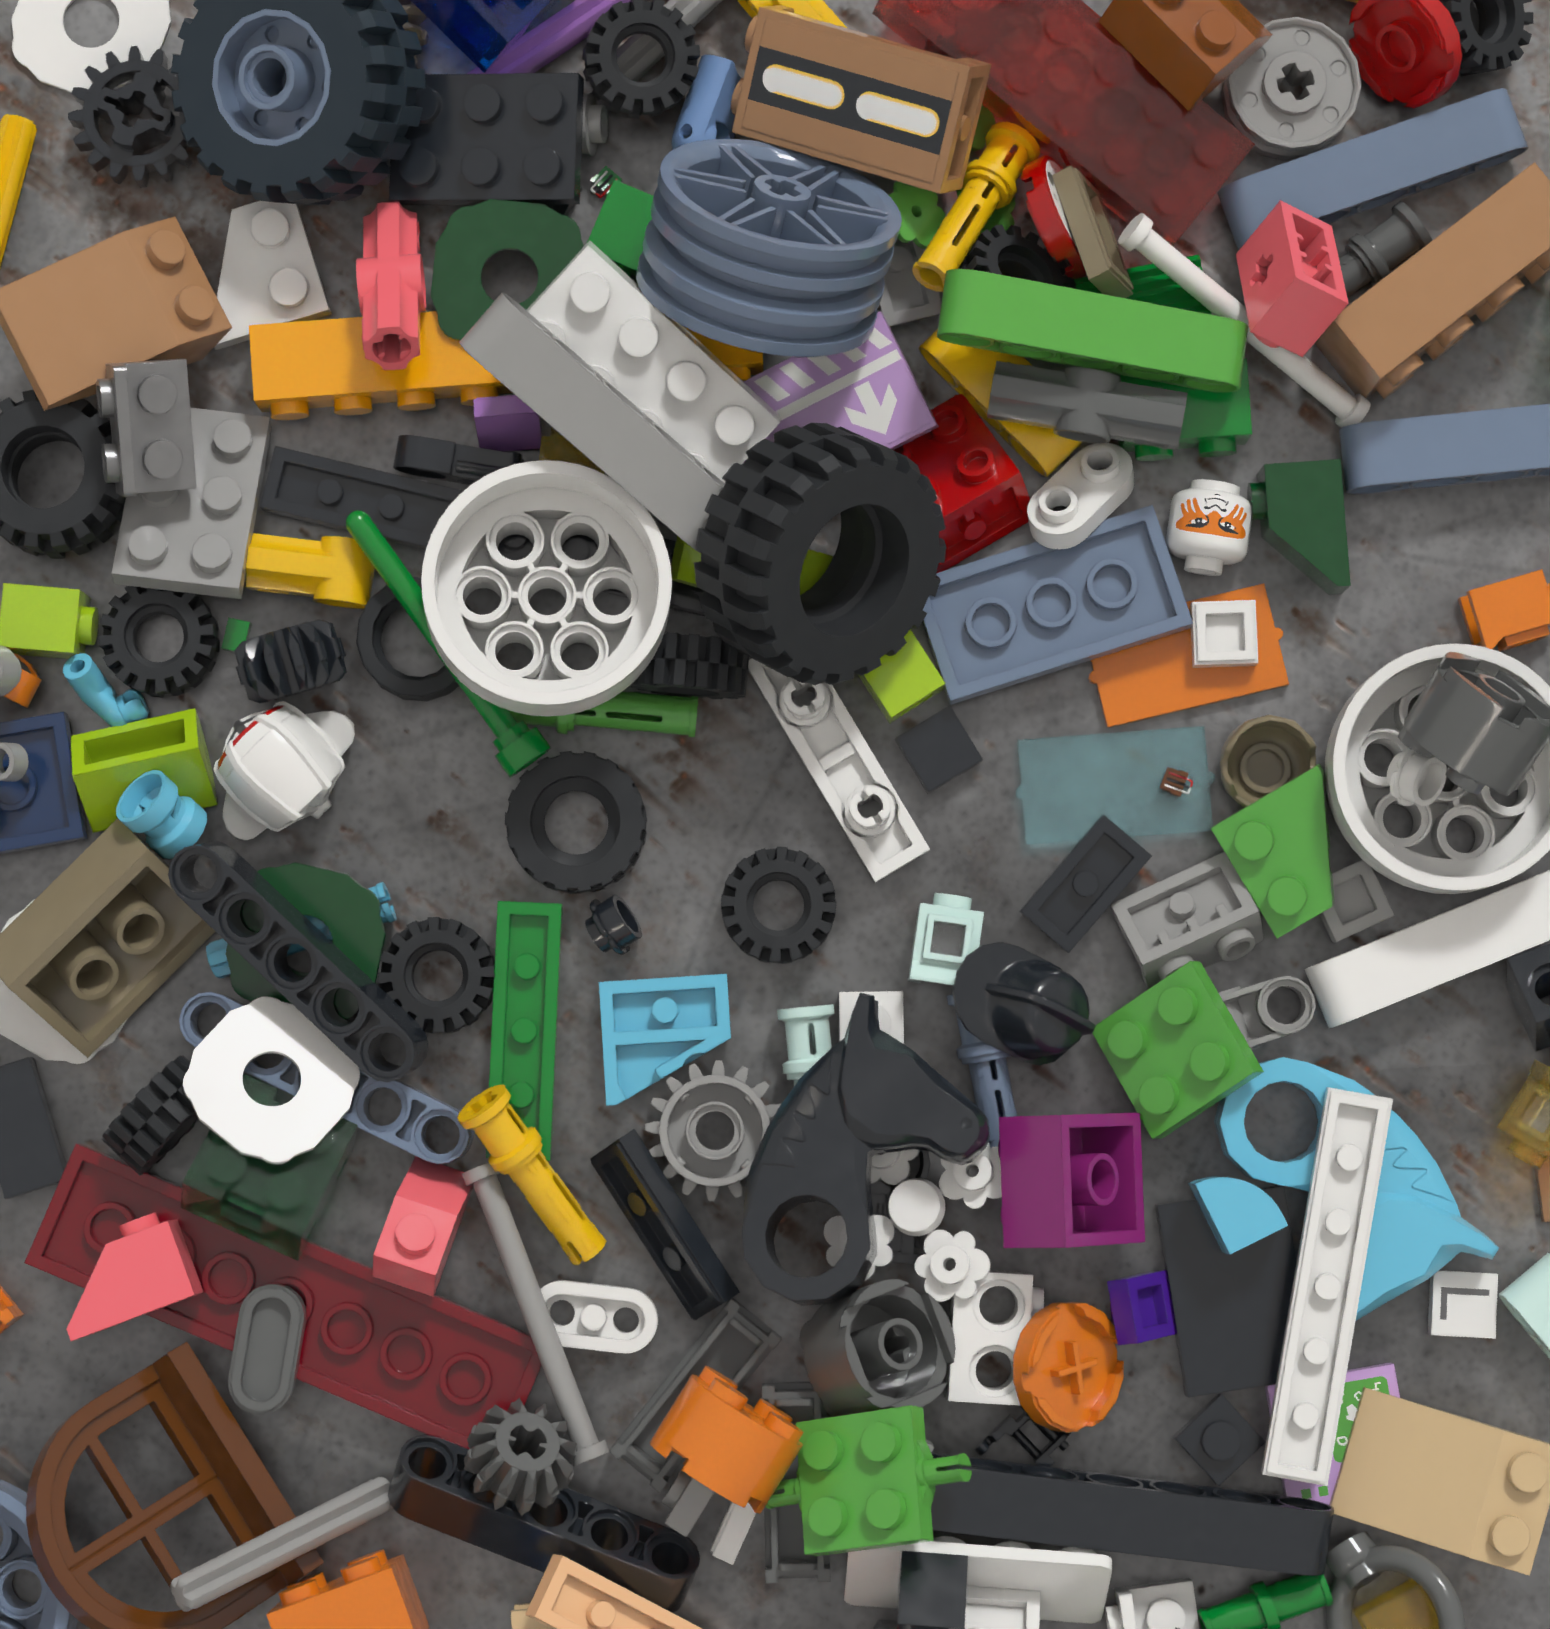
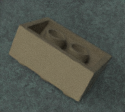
(100, 939)

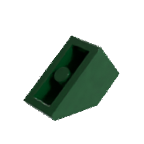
(1305, 518)

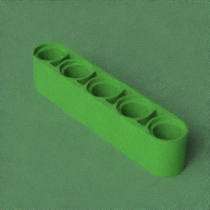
(1092, 330)

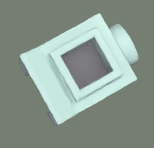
(943, 938)

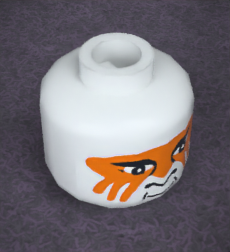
(1209, 526)

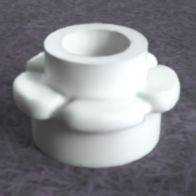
(1415, 778)

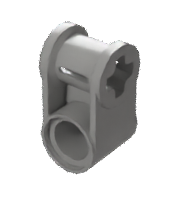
(1251, 1015)

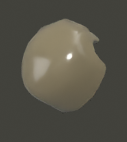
(1264, 756)

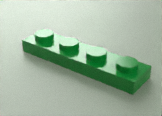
(527, 1011)

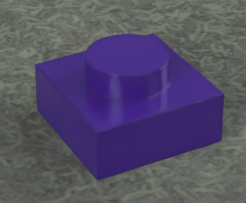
(1142, 1307)

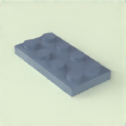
(1053, 607)

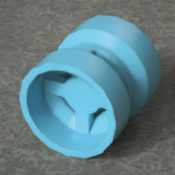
(156, 809)

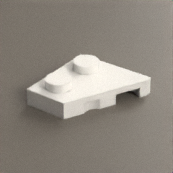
(268, 271)

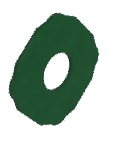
(478, 234)
(336, 900)

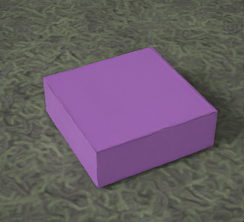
(506, 424)

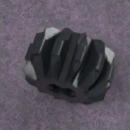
(290, 661)

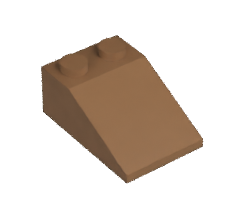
(111, 304)

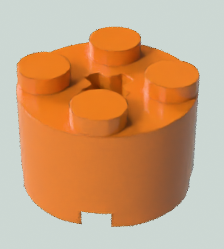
(728, 1442)

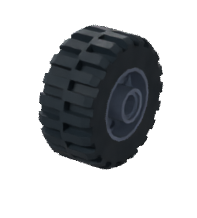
(298, 94)

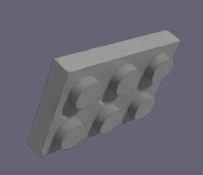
(199, 535)

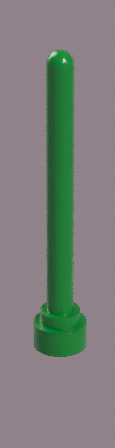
(514, 741)

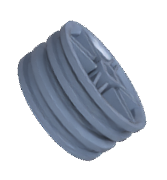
(767, 248)

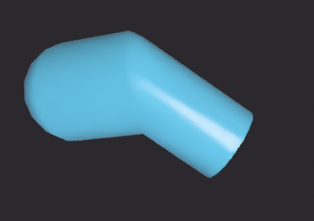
(99, 694)

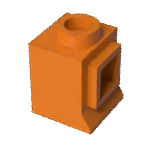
(1508, 612)

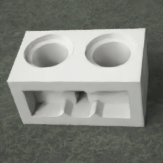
(978, 1336)

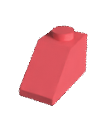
(421, 1226)
(136, 1276)

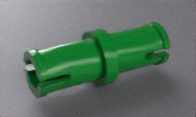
(1268, 1605)

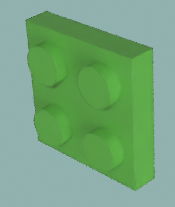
(1176, 1050)

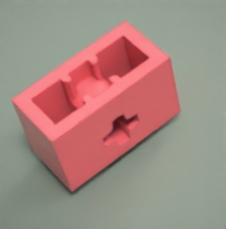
(1291, 279)

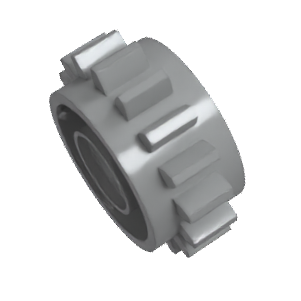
(680, 1123)

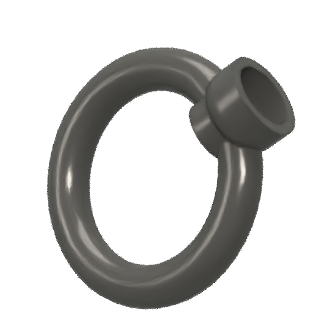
(1361, 1561)

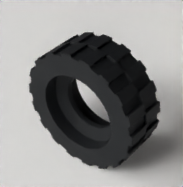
(567, 774)

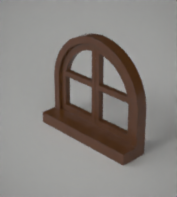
(223, 1471)

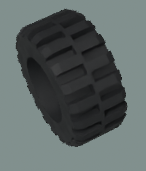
(762, 535)

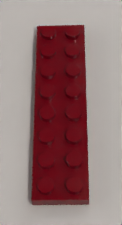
(362, 1336)

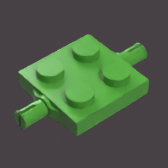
(867, 1481)

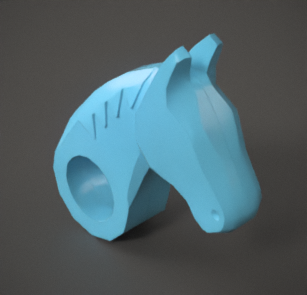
(1414, 1215)

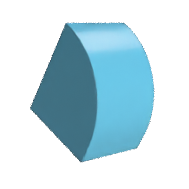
(1237, 1211)

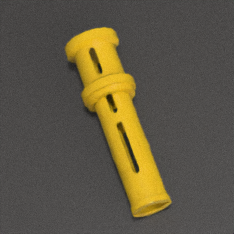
(993, 166)
(518, 1153)

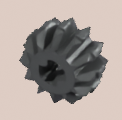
(520, 1456)

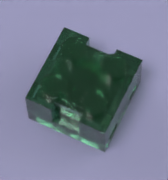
(265, 1200)

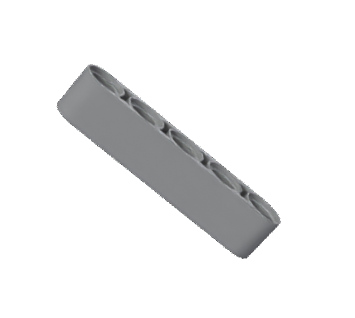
(593, 416)

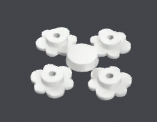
(918, 1209)

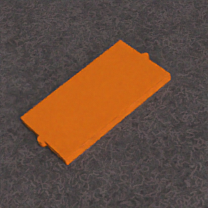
(1160, 676)

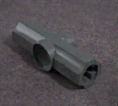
(1087, 405)

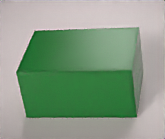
(235, 633)

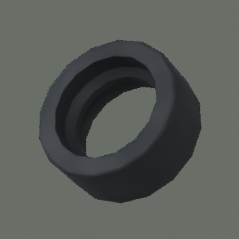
(373, 659)

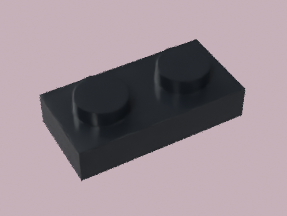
(1085, 883)

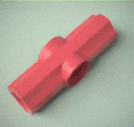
(391, 286)

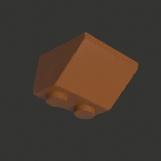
(1186, 42)

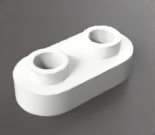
(1085, 492)
(594, 1316)

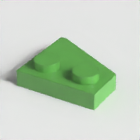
(1283, 851)

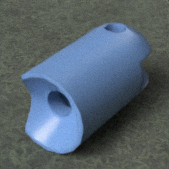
(708, 103)

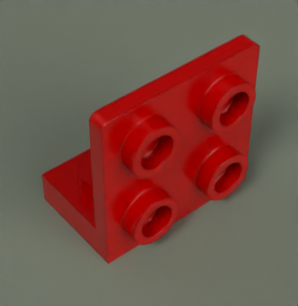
(972, 479)

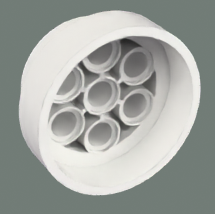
(548, 506)
(1505, 837)

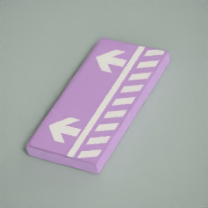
(858, 390)

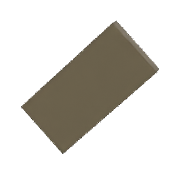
(1092, 233)

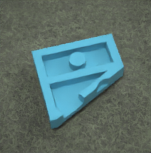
(659, 1028)

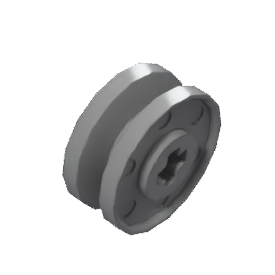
(1304, 55)

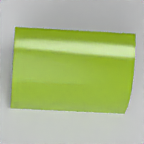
(115, 756)

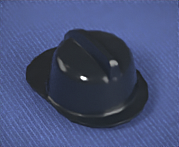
(1020, 1003)

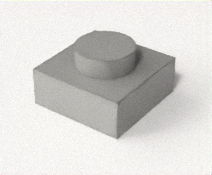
(1357, 902)
(687, 1501)

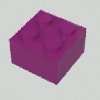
(1071, 1180)

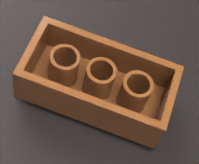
(1437, 290)

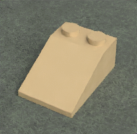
(1445, 1481)

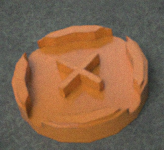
(1067, 1367)

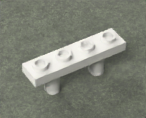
(843, 770)

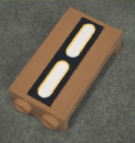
(859, 99)

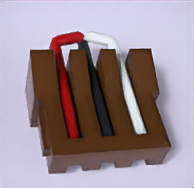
(1175, 781)

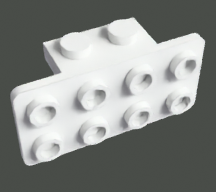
(1070, 1580)

